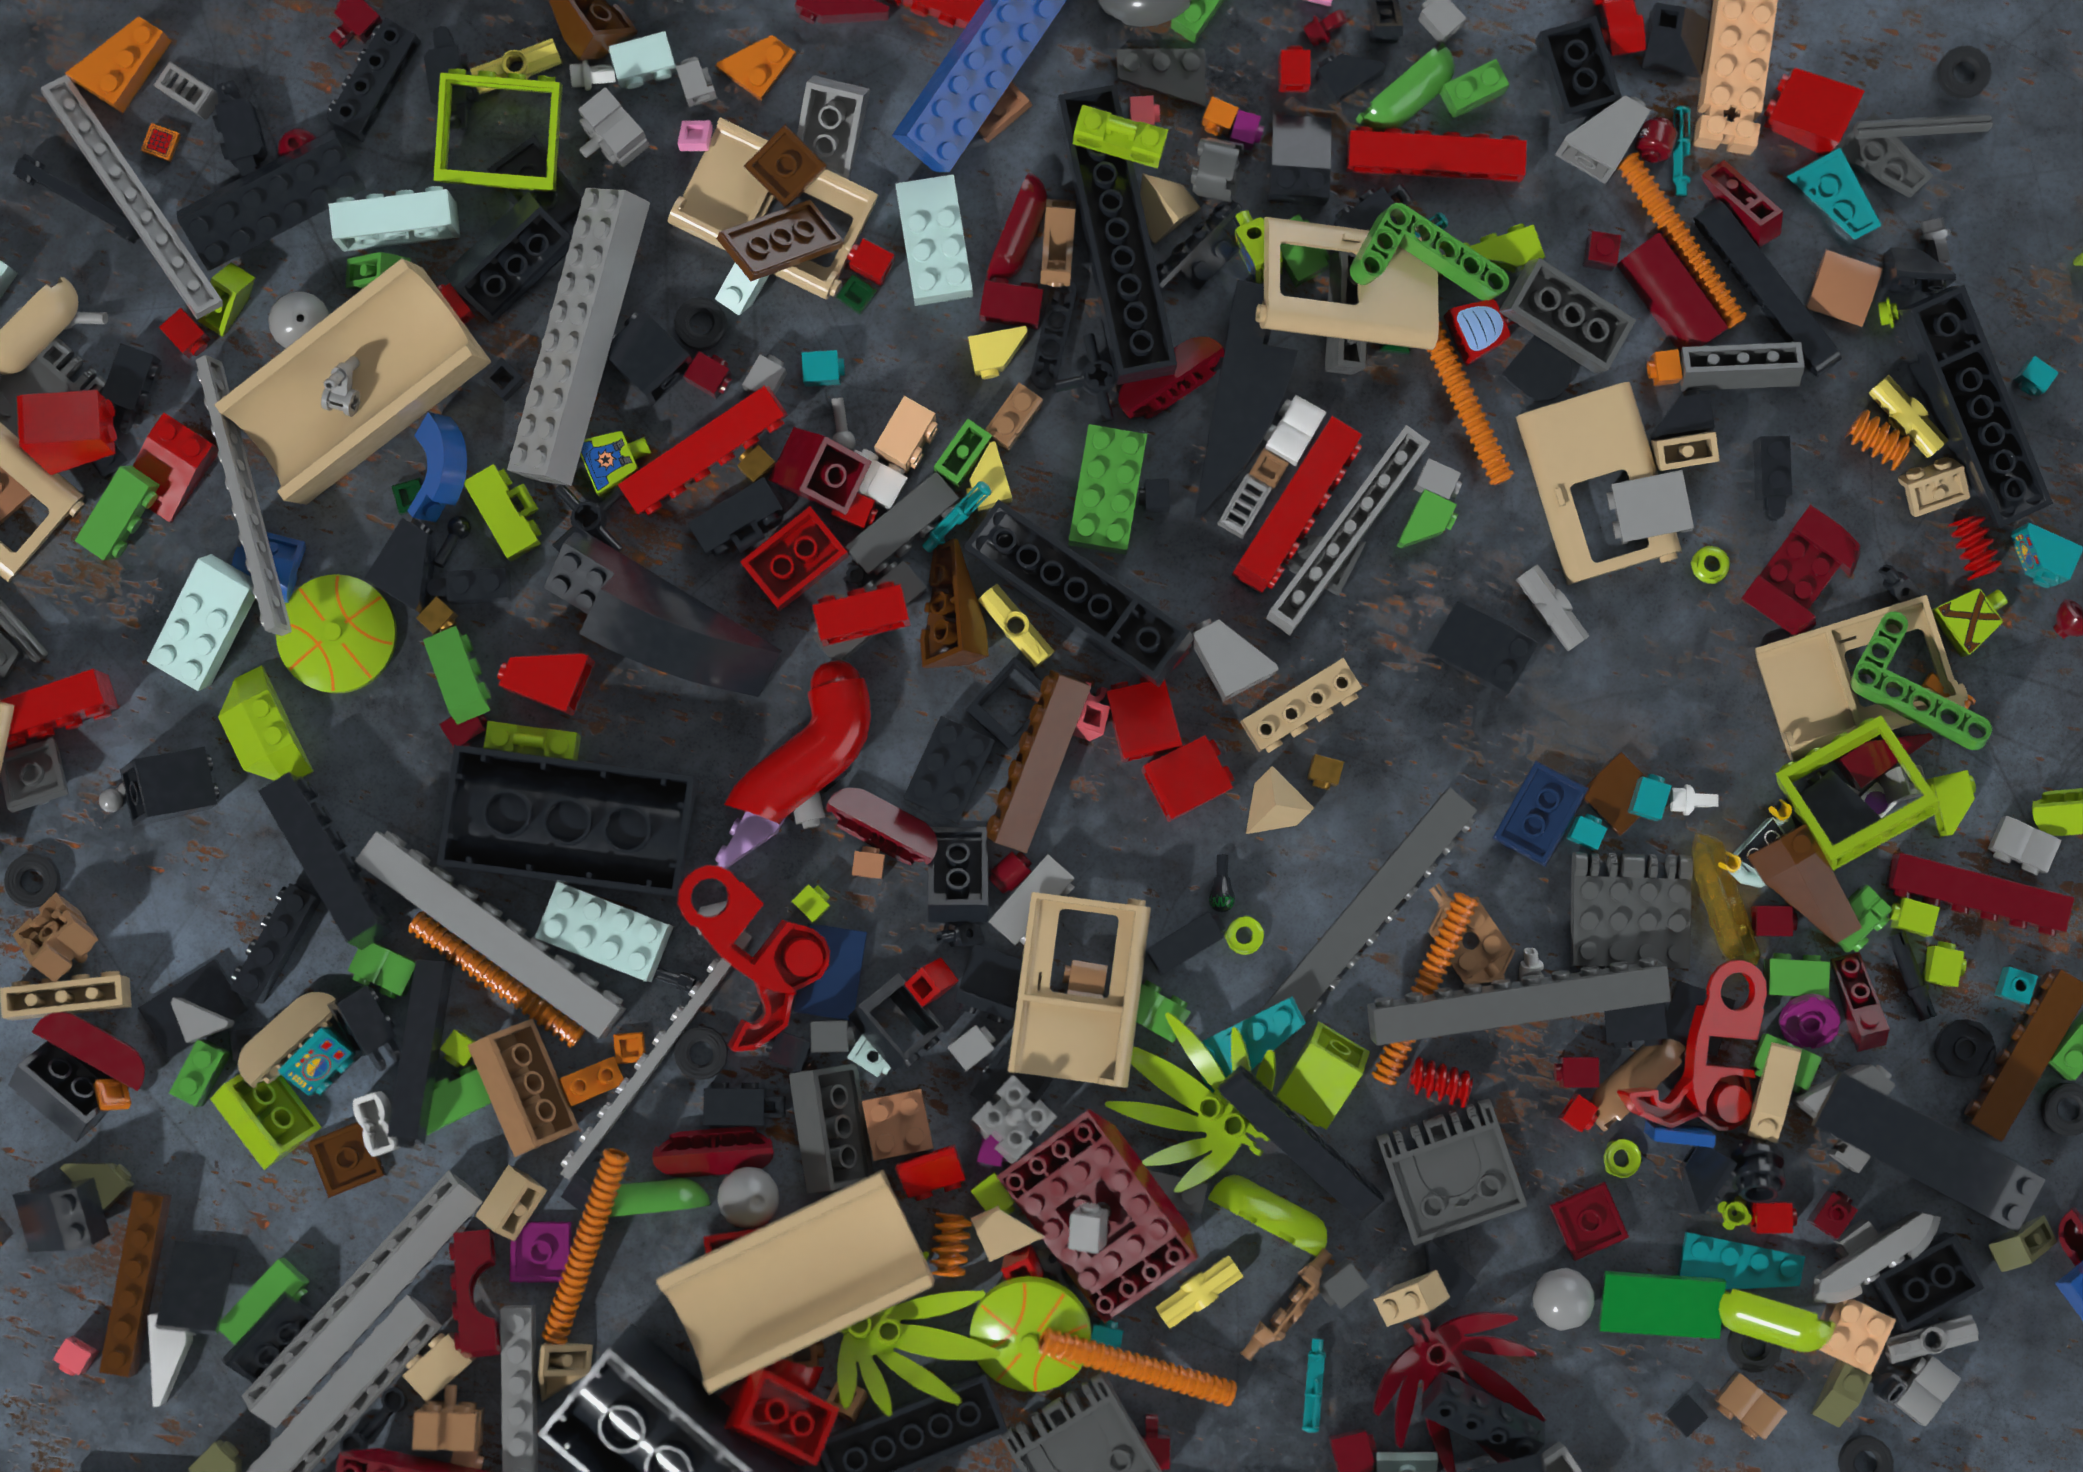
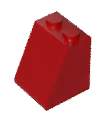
(1812, 110)
(66, 428)
(548, 679)
(1142, 719)
(1188, 777)

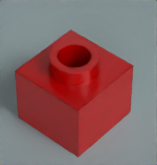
(1579, 1113)

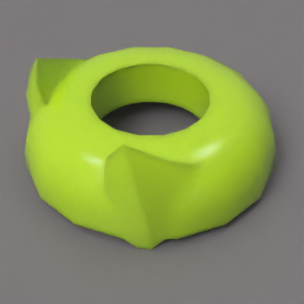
(1702, 573)
(1256, 938)
(1633, 1162)

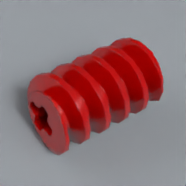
(1975, 546)
(1440, 1081)

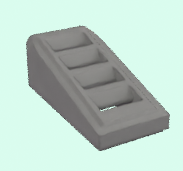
(202, 101)
(1230, 524)

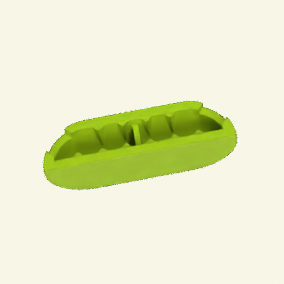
(2059, 812)
(1774, 1321)

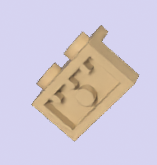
(1935, 486)

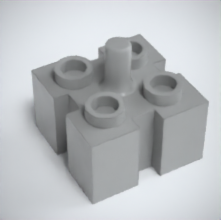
(611, 129)
(1012, 1119)

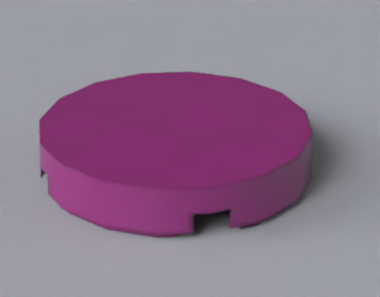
(1809, 1021)

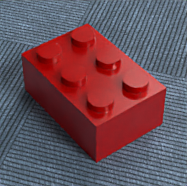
(794, 558)
(861, 613)
(782, 1417)

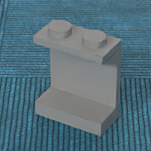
(1650, 507)

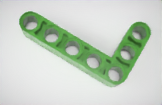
(1427, 251)
(1912, 692)

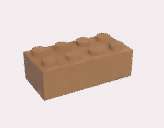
(523, 1087)

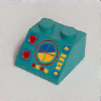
(2045, 555)
(318, 1061)

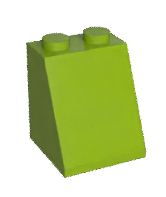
(1323, 1076)

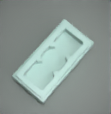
(1406, 1462)

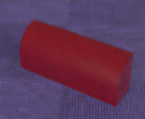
(1671, 294)

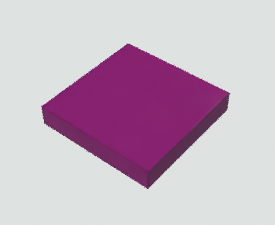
(540, 1252)

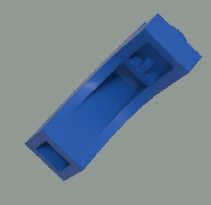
(445, 466)

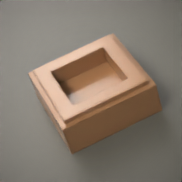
(1269, 468)

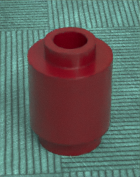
(1010, 871)

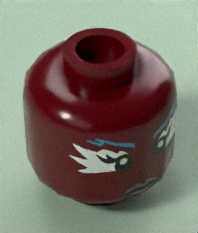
(1656, 139)

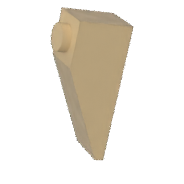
(1773, 1093)

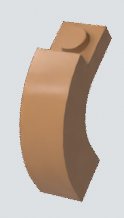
(1058, 242)

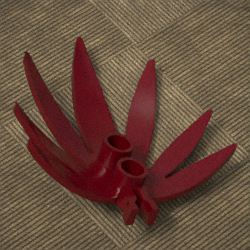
(1442, 1352)

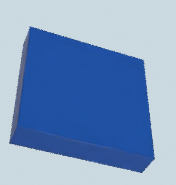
(1680, 1134)

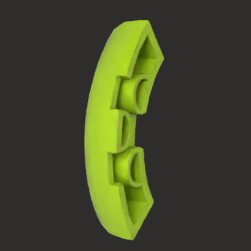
(1271, 1212)

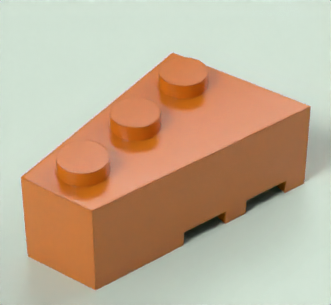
(121, 63)

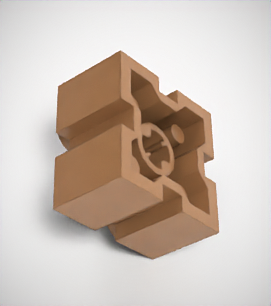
(56, 937)
(449, 1425)

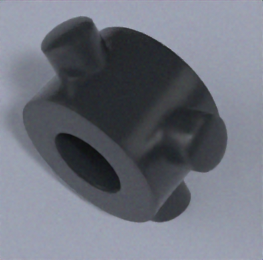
(854, 575)

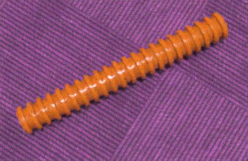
(1680, 239)
(1469, 410)
(496, 978)
(1429, 978)
(585, 1246)
(1137, 1367)

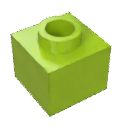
(812, 902)
(457, 1049)

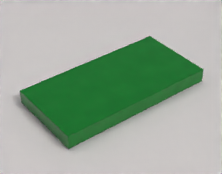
(1661, 1304)

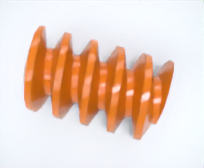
(1879, 439)
(950, 1245)

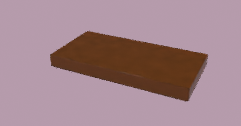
(780, 240)

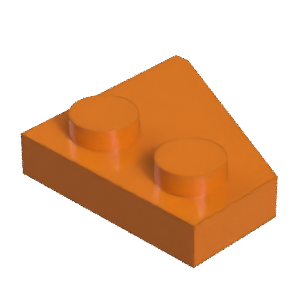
(758, 65)

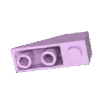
(747, 836)

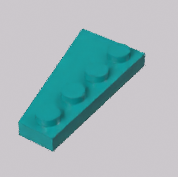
(1260, 1033)
(1739, 1263)

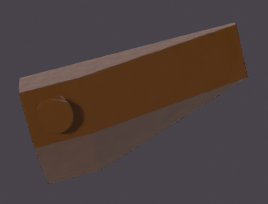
(955, 622)
(1802, 876)

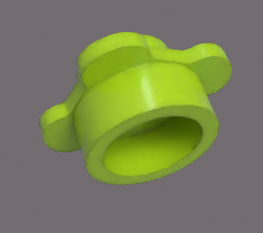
(1888, 312)
(1742, 1216)

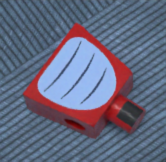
(1477, 329)

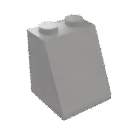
(1605, 138)
(1230, 659)
(1873, 1076)

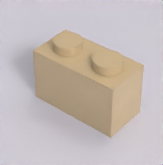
(1685, 450)
(511, 1203)
(1411, 1298)
(437, 1367)

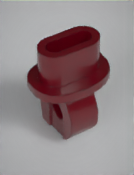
(1320, 30)

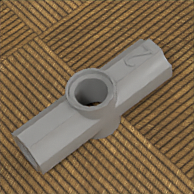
(1552, 607)
(1948, 1335)

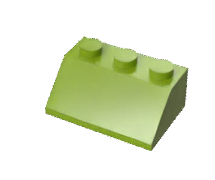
(265, 1118)

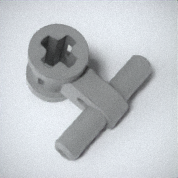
(338, 389)

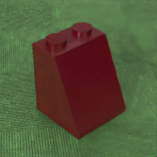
(820, 470)

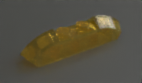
(1723, 901)

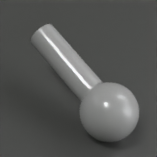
(89, 318)
(842, 434)
(112, 799)

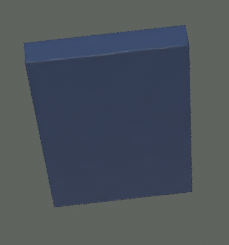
(1540, 813)
(838, 988)

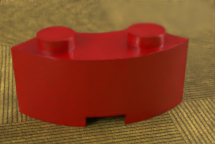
(1622, 26)

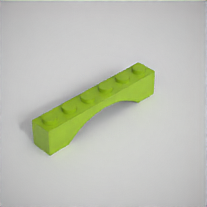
(1511, 249)

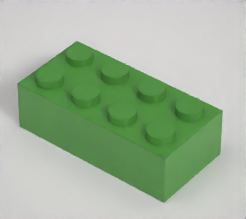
(1107, 489)

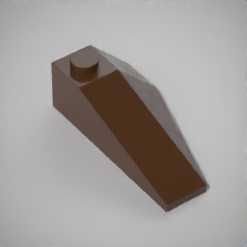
(592, 26)

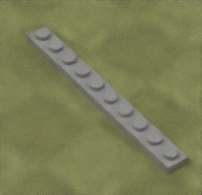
(132, 197)
(244, 500)
(648, 1064)

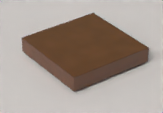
(785, 166)
(1612, 793)
(344, 1160)

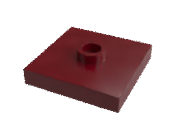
(1589, 1221)

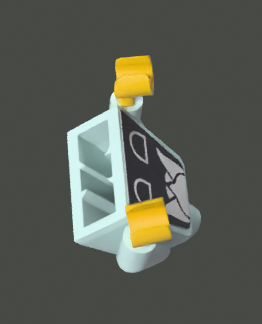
(1770, 829)

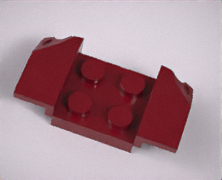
(1802, 571)

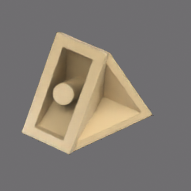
(1165, 205)
(1275, 804)
(1002, 1233)
(562, 1366)

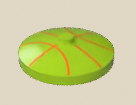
(338, 634)
(1012, 1323)

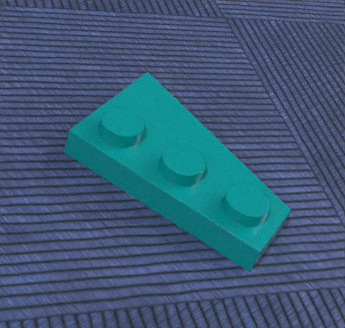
(1838, 192)

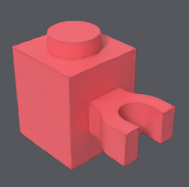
(1093, 716)

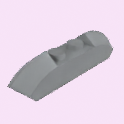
(1863, 1265)

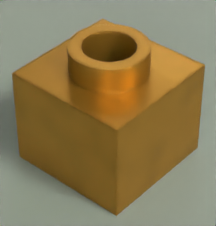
(755, 463)
(437, 616)
(1325, 771)

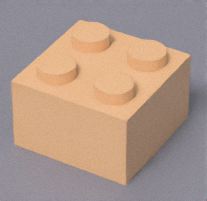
(906, 435)
(1858, 1333)

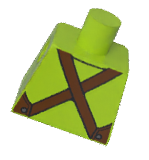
(1970, 619)

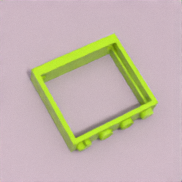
(488, 79)
(1879, 831)

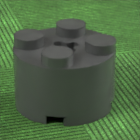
(1218, 169)

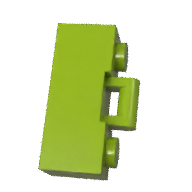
(1120, 136)
(495, 503)
(532, 740)

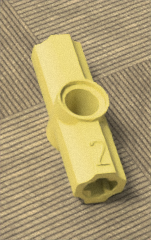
(534, 59)
(1908, 416)
(1002, 611)
(1199, 1291)

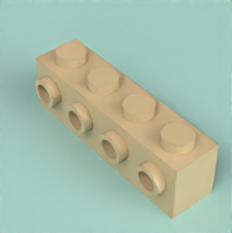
(1300, 705)
(72, 996)

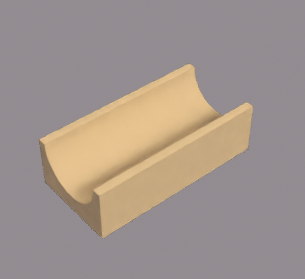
(409, 358)
(797, 1280)

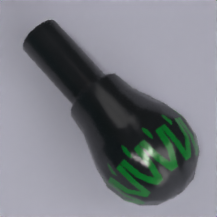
(1222, 893)

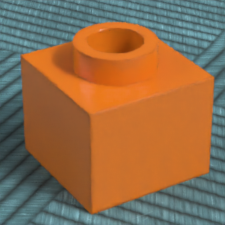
(1219, 117)
(1665, 367)

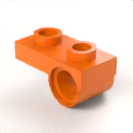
(591, 1081)

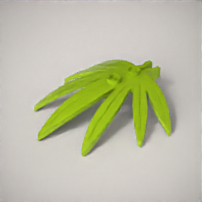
(1217, 1117)
(883, 1333)

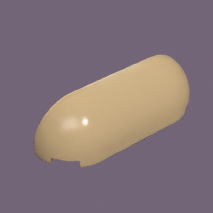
(36, 325)
(284, 1037)

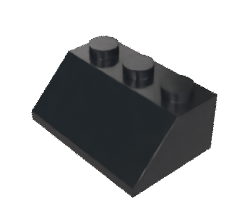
(60, 1089)

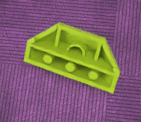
(261, 728)

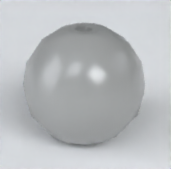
(294, 316)
(748, 1198)
(1563, 1299)

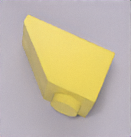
(995, 350)
(992, 473)

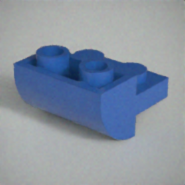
(287, 558)

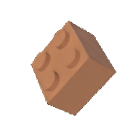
(897, 1124)

